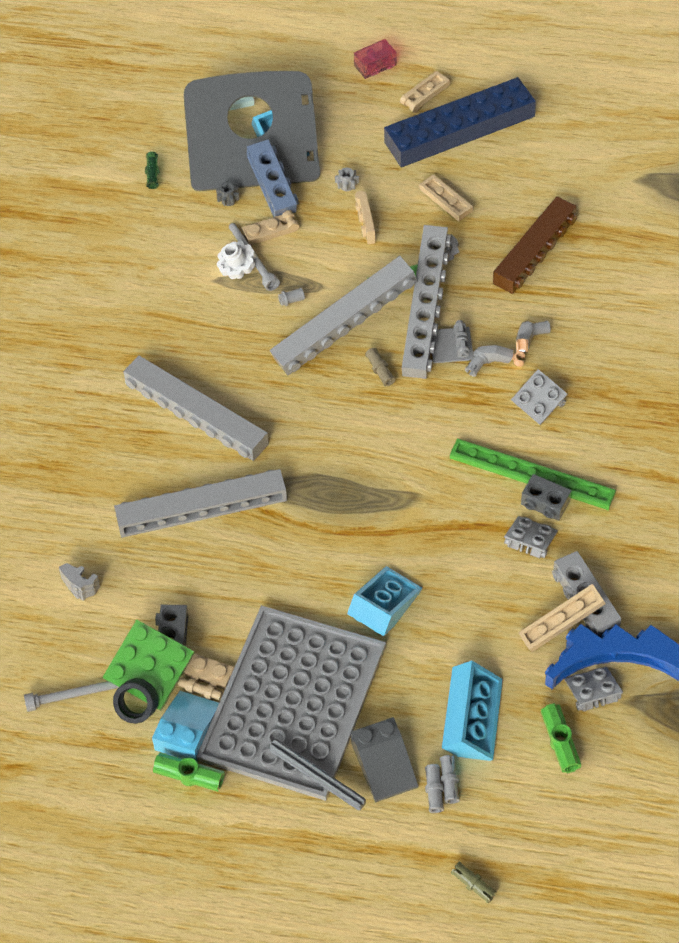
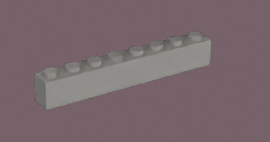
(343, 315)
(196, 408)
(200, 503)

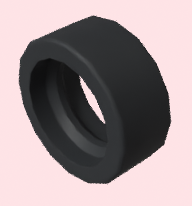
(121, 707)

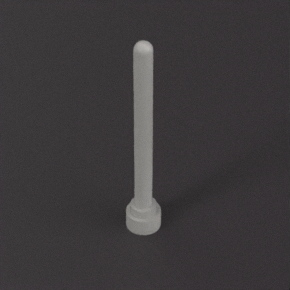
(269, 280)
(34, 701)

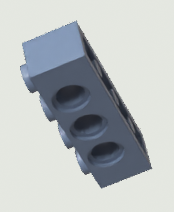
(264, 152)

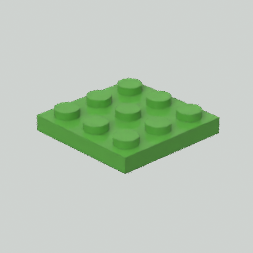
(149, 657)

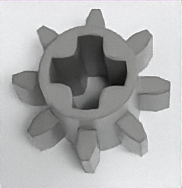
(346, 179)

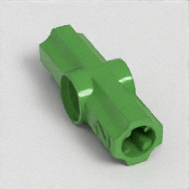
(564, 749)
(201, 775)

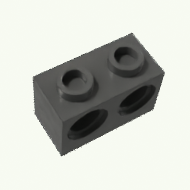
(547, 493)
(177, 628)

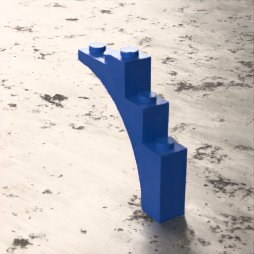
(615, 645)

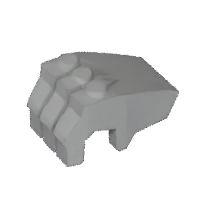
(78, 585)

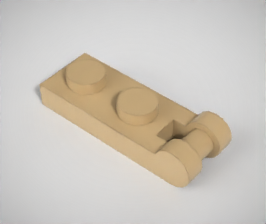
(425, 91)
(364, 216)
(270, 228)

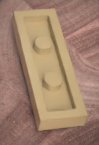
(446, 197)

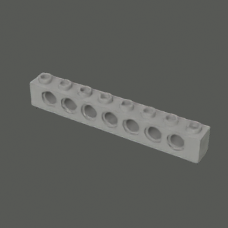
(419, 366)

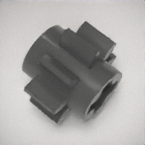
(227, 194)

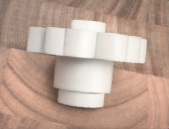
(236, 260)

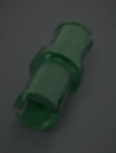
(152, 170)

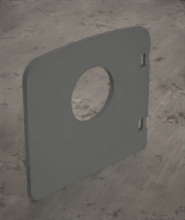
(220, 154)

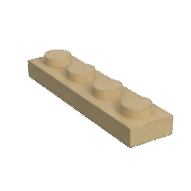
(562, 618)

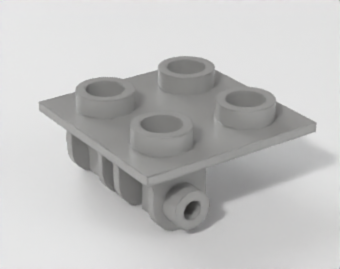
(453, 344)
(539, 397)
(531, 534)
(594, 686)

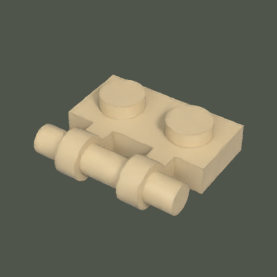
(207, 671)

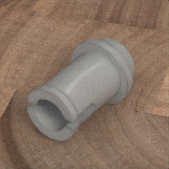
(292, 296)

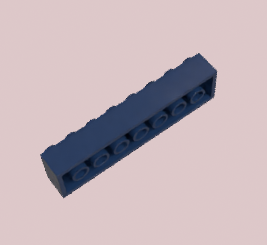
(459, 122)

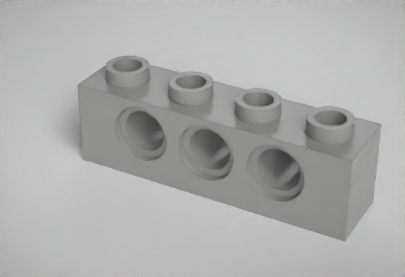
(574, 567)

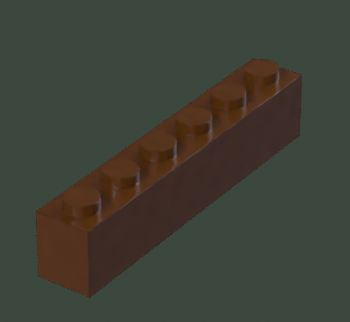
(534, 245)

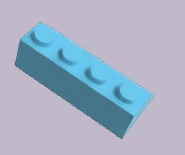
(472, 712)

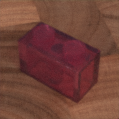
(375, 58)

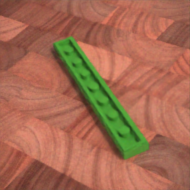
(523, 470)

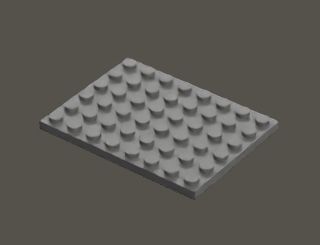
(293, 686)

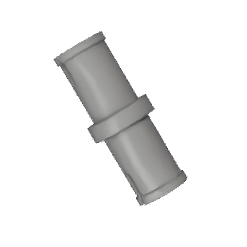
(449, 779)
(434, 788)

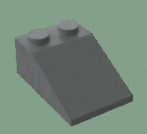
(383, 759)

